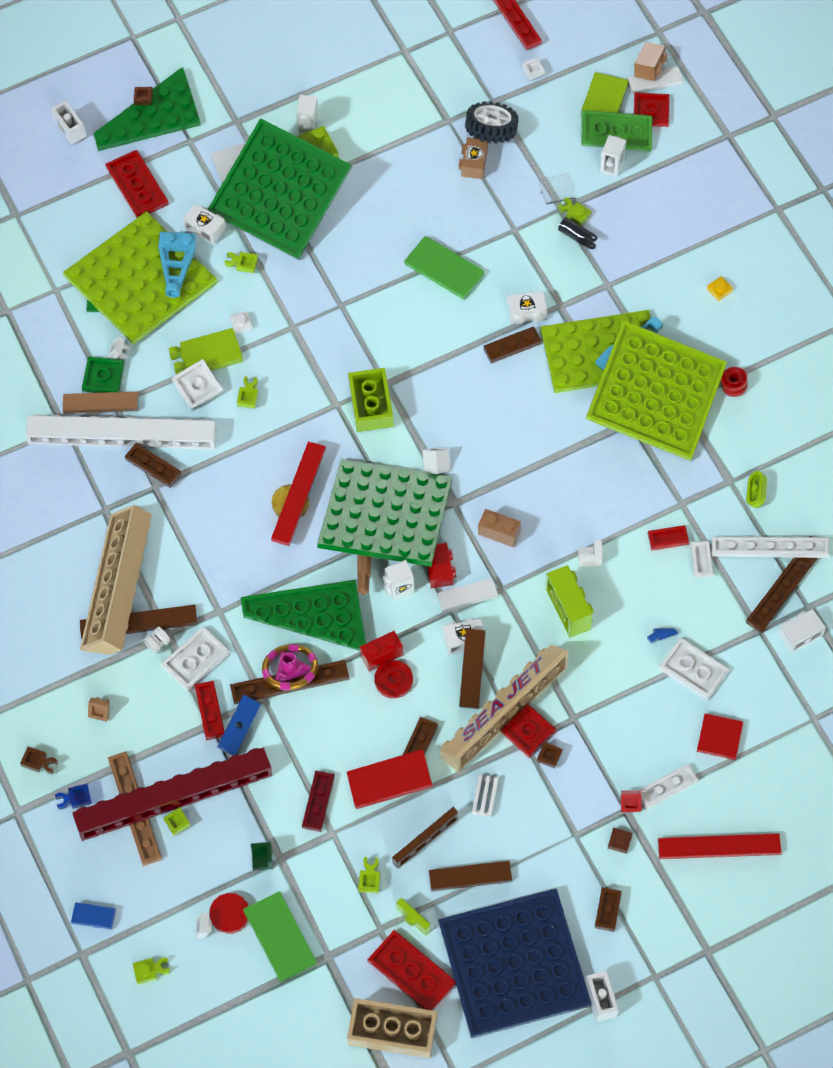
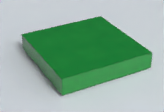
(103, 375)

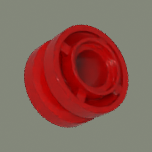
(734, 388)

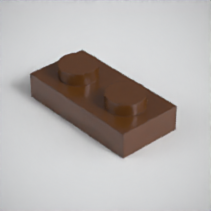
(608, 909)

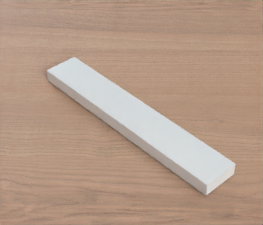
(770, 547)

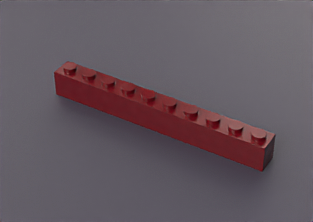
(172, 793)

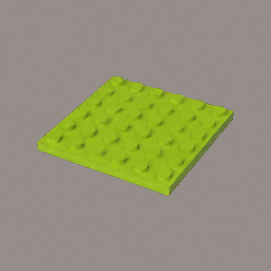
(128, 279)
(656, 390)

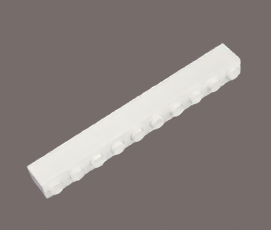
(121, 432)

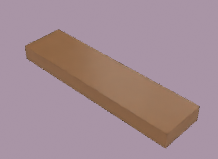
(100, 402)

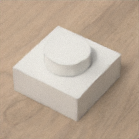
(533, 69)
(240, 322)
(203, 925)

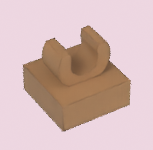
(98, 709)

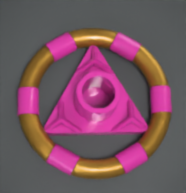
(290, 667)

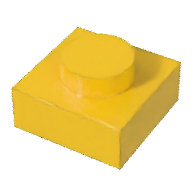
(719, 288)

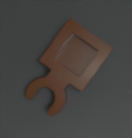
(36, 759)

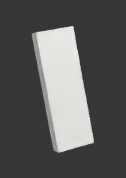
(667, 78)
(467, 595)
(668, 786)

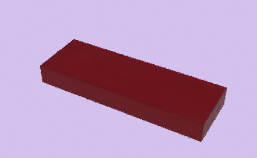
(318, 801)

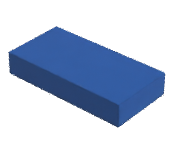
(93, 916)

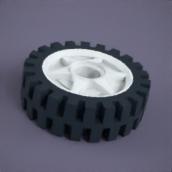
(491, 122)

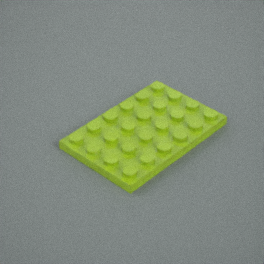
(576, 345)

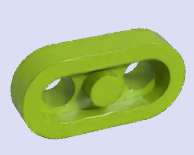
(756, 489)

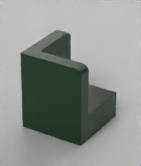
(262, 856)

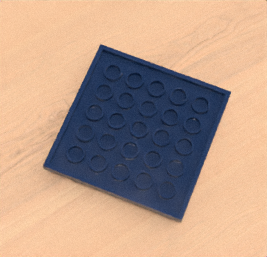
(514, 963)

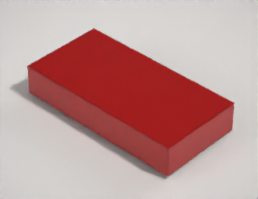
(668, 537)

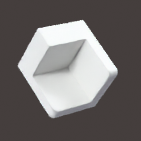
(436, 460)
(591, 555)

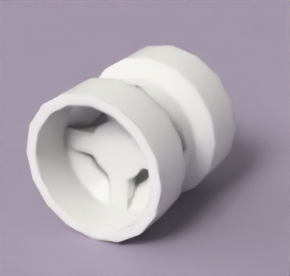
(156, 640)

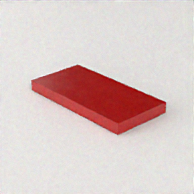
(136, 184)
(389, 779)
(411, 971)

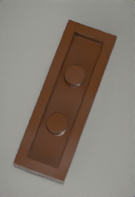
(512, 344)
(153, 465)

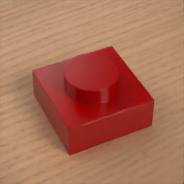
(630, 800)

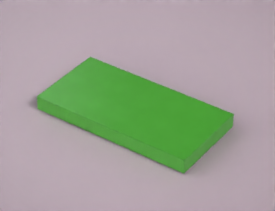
(633, 128)
(444, 267)
(280, 936)

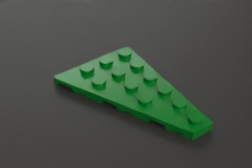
(170, 112)
(319, 611)

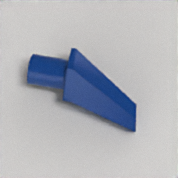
(661, 633)

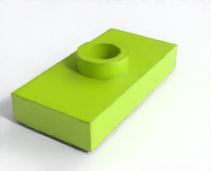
(412, 917)

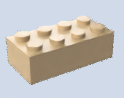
(392, 1028)

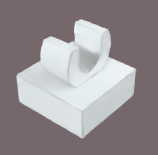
(116, 349)

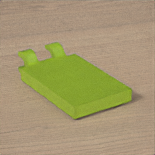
(605, 93)
(216, 349)

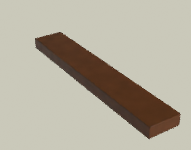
(779, 592)
(162, 618)
(260, 689)

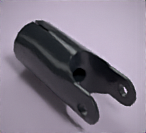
(577, 232)

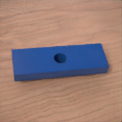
(243, 716)

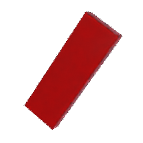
(209, 710)

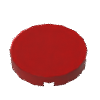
(393, 679)
(228, 914)

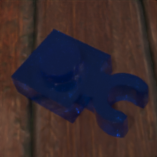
(77, 797)

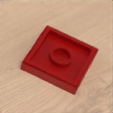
(653, 105)
(528, 730)
(720, 736)

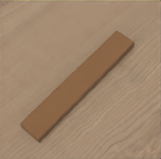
(141, 830)

